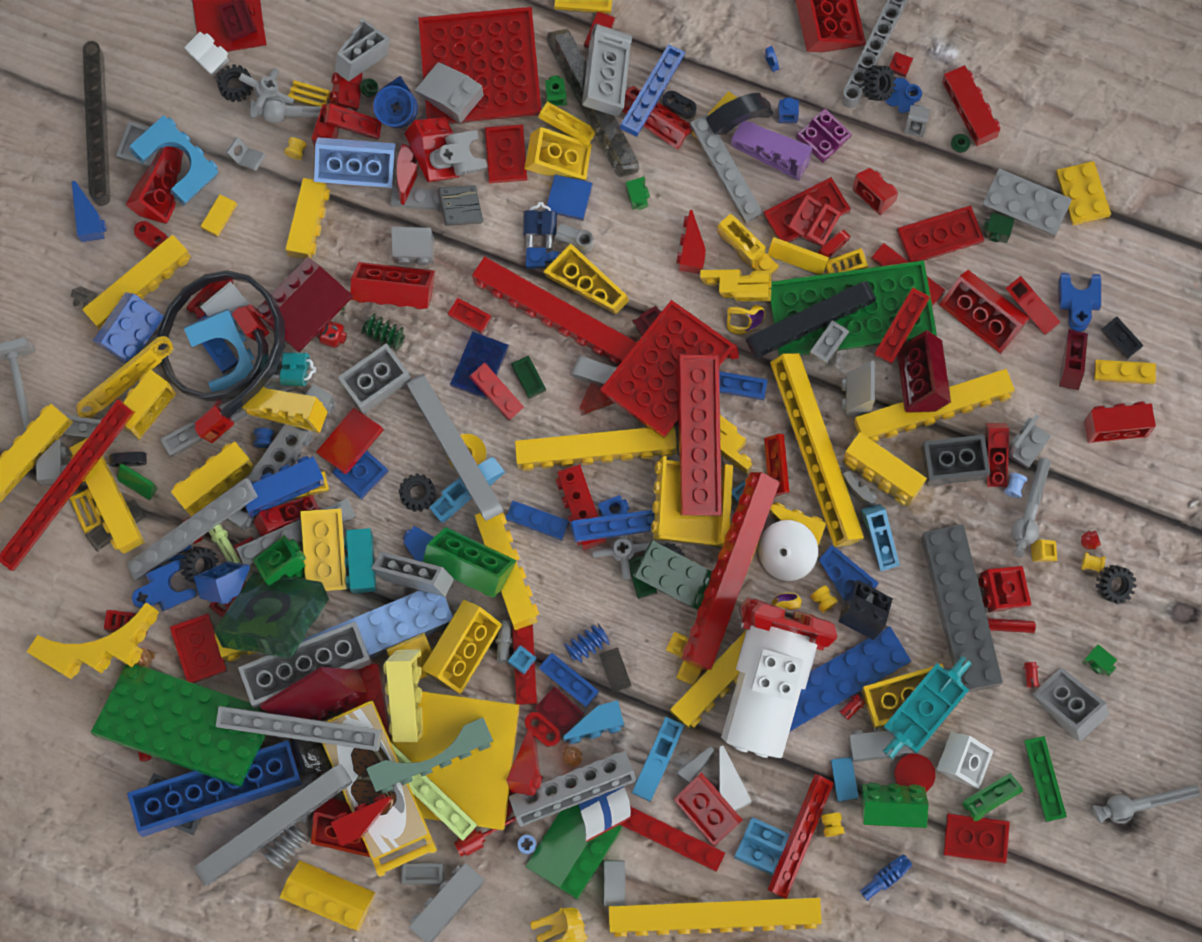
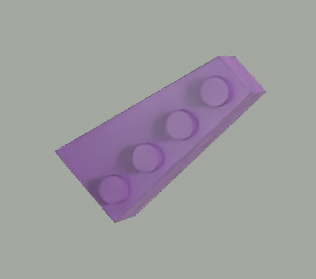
(772, 149)

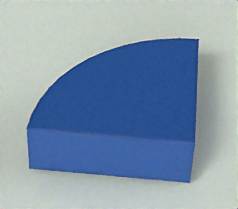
(771, 59)

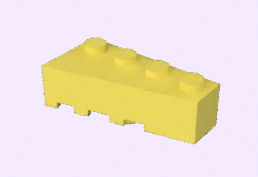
(404, 695)

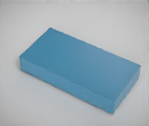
(844, 779)

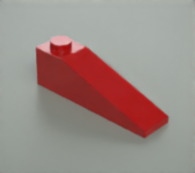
(152, 193)

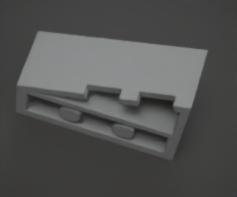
(361, 51)

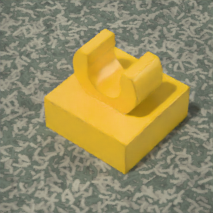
(677, 644)

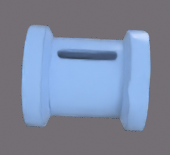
(1015, 485)

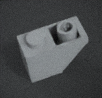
(51, 463)

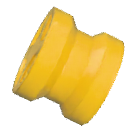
(295, 148)

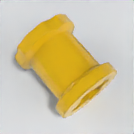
(1093, 562)

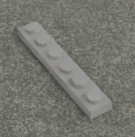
(726, 170)
(293, 531)

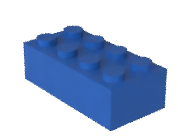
(285, 485)

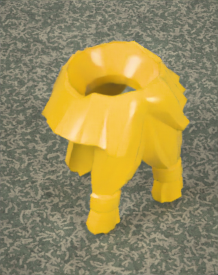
(564, 920)

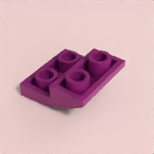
(824, 135)

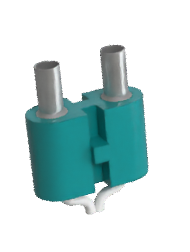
(294, 369)

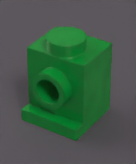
(558, 96)
(637, 193)
(1100, 661)

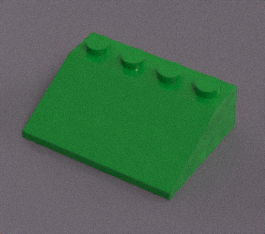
(565, 855)

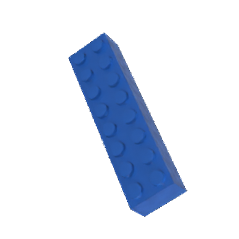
(200, 795)

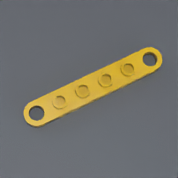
(124, 377)

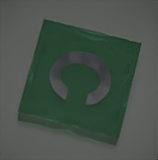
(271, 616)

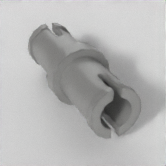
(503, 642)

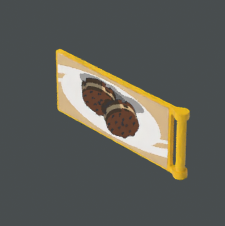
(402, 819)

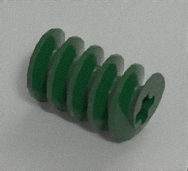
(384, 333)

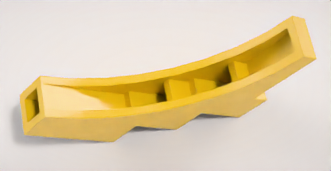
(97, 654)

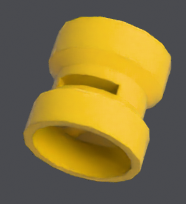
(824, 599)
(832, 824)

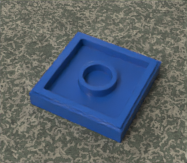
(569, 197)
(363, 475)

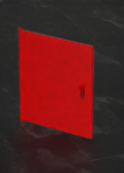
(210, 21)

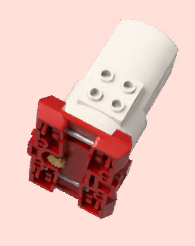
(772, 672)

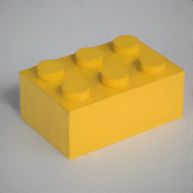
(148, 402)

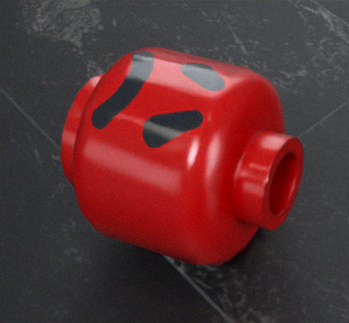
(332, 335)

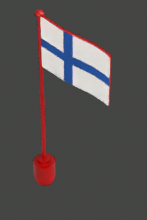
(598, 815)

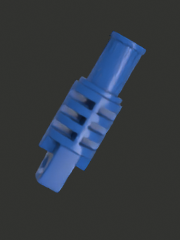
(887, 876)

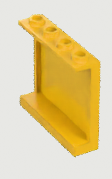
(687, 529)

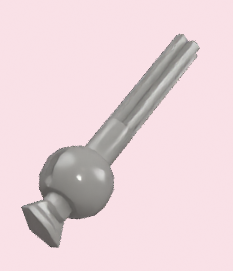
(276, 110)
(1025, 530)
(1121, 808)

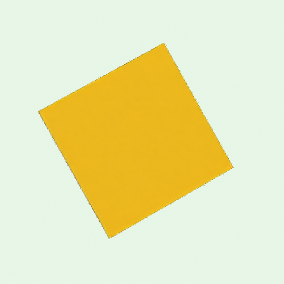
(475, 782)

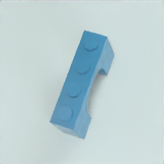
(164, 134)
(222, 326)

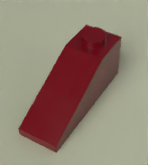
(1073, 360)

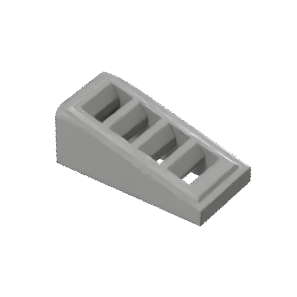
(694, 767)

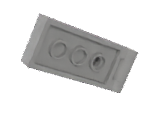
(607, 70)

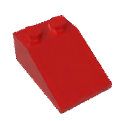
(424, 138)

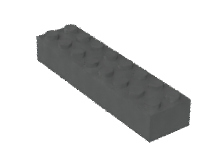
(961, 606)

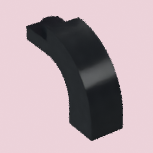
(738, 111)

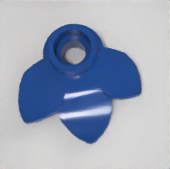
(901, 95)

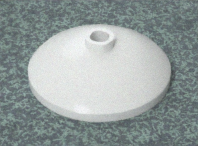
(800, 547)

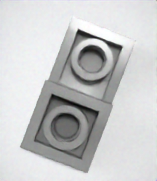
(863, 494)
(614, 883)

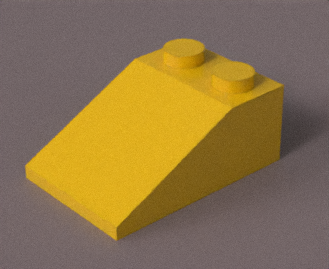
(557, 154)

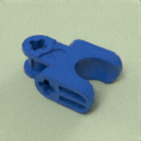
(1079, 302)
(160, 589)

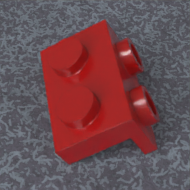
(345, 92)

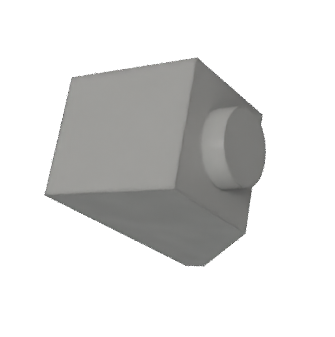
(917, 121)

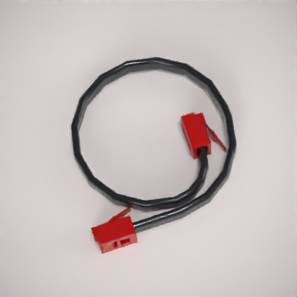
(218, 420)

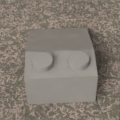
(450, 91)
(859, 390)
(1071, 704)

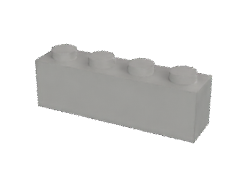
(413, 574)
(447, 903)

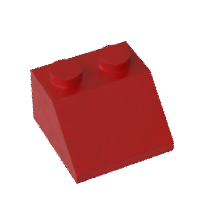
(874, 190)

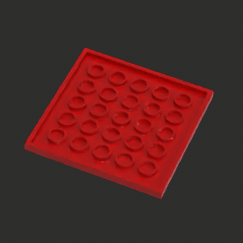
(492, 50)

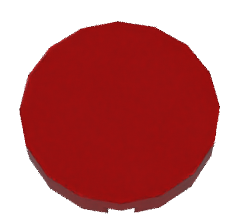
(915, 770)

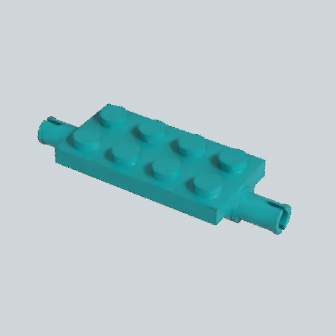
(926, 708)

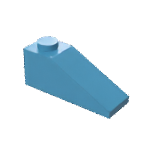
(880, 536)

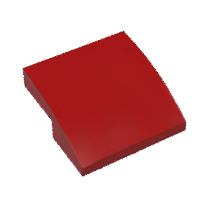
(813, 220)

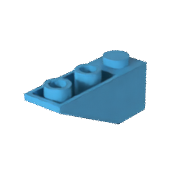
(600, 720)

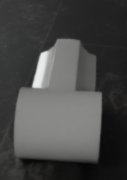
(569, 235)

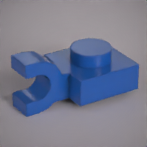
(538, 257)

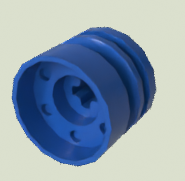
(393, 96)

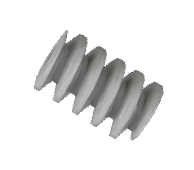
(286, 847)

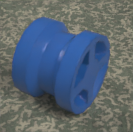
(262, 437)

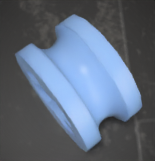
(522, 840)

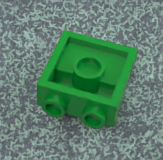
(280, 558)

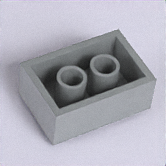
(374, 378)

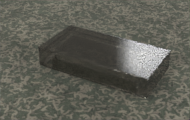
(615, 670)

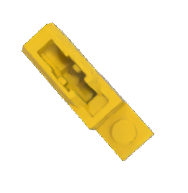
(746, 244)
(741, 288)
(732, 444)

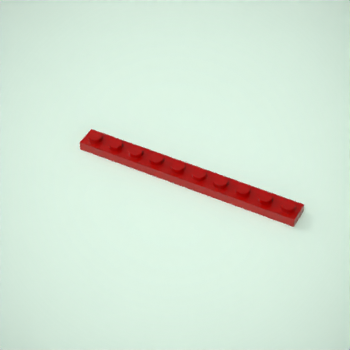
(66, 485)

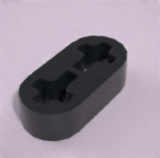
(678, 106)
(128, 459)

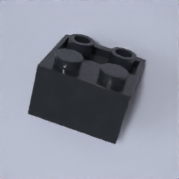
(865, 610)

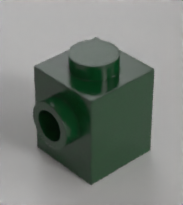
(998, 228)

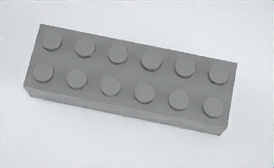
(334, 649)

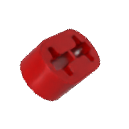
(835, 244)

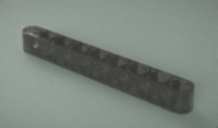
(603, 124)
(97, 131)

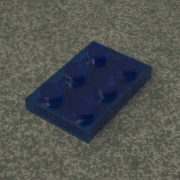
(478, 351)

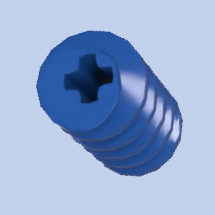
(586, 643)

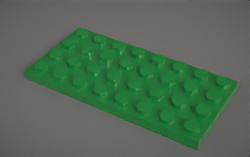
(866, 326)
(177, 724)

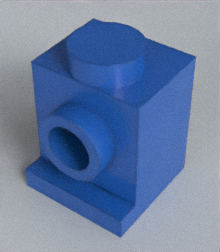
(788, 107)

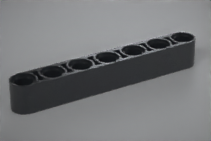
(810, 319)

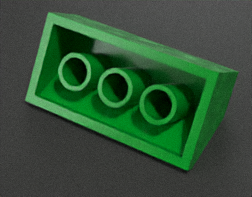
(469, 561)

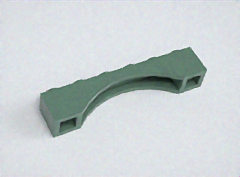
(389, 773)

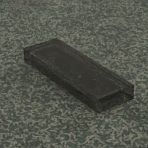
(100, 538)

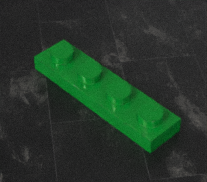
(1045, 779)

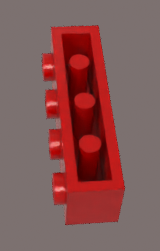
(577, 499)

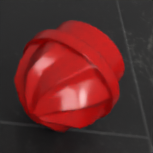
(1090, 540)

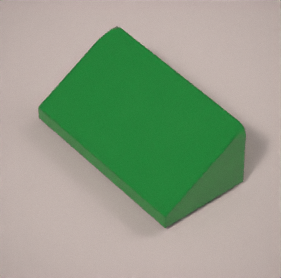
(136, 482)

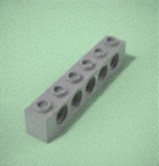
(583, 791)

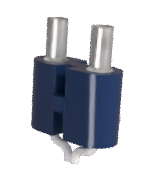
(539, 223)

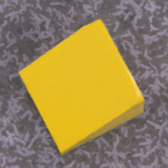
(1044, 551)

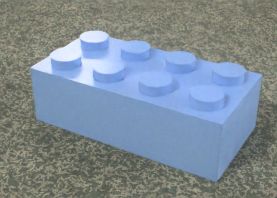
(354, 162)

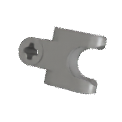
(458, 155)

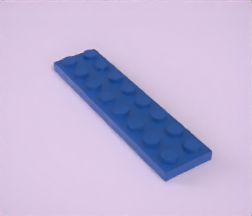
(849, 674)

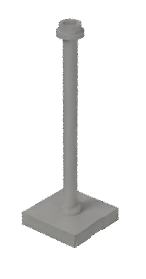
(11, 351)

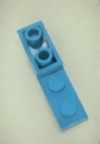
(456, 494)
(658, 759)

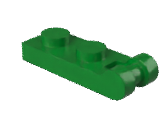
(992, 796)

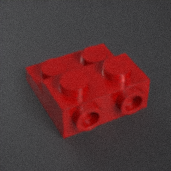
(1004, 589)

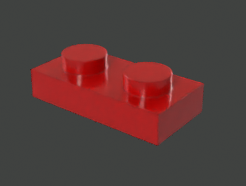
(469, 315)

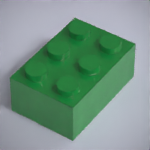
(894, 805)

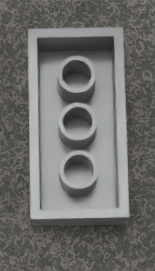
(1026, 202)

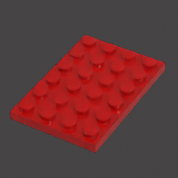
(648, 375)

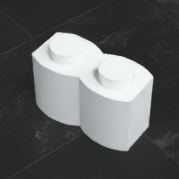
(206, 53)

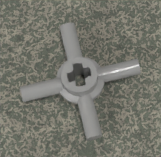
(266, 89)
(621, 557)

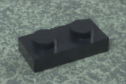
(1122, 338)

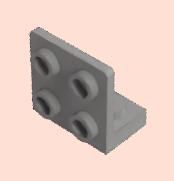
(1029, 444)

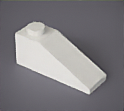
(730, 783)

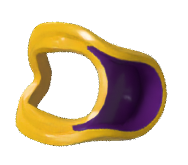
(755, 315)
(787, 601)

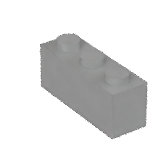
(870, 745)

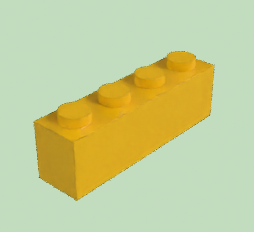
(307, 219)

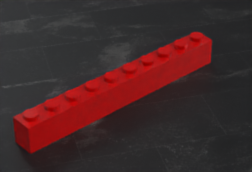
(552, 311)
(730, 571)

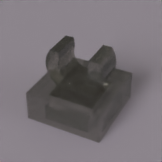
(84, 295)

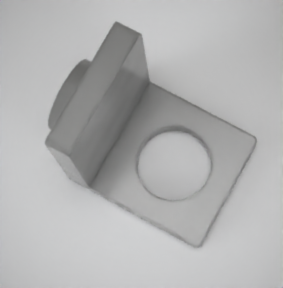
(247, 157)

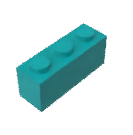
(360, 560)

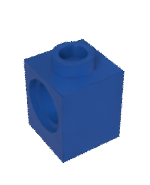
(615, 501)

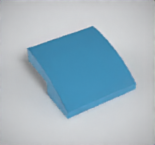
(762, 846)

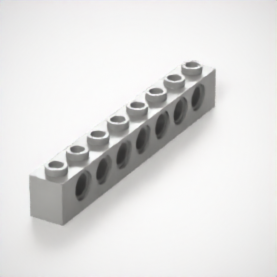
(279, 447)

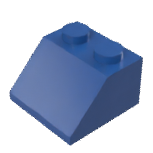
(221, 582)

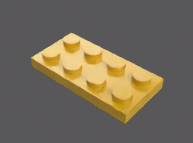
(324, 547)

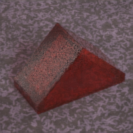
(594, 400)

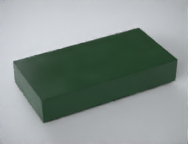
(528, 377)
(642, 589)

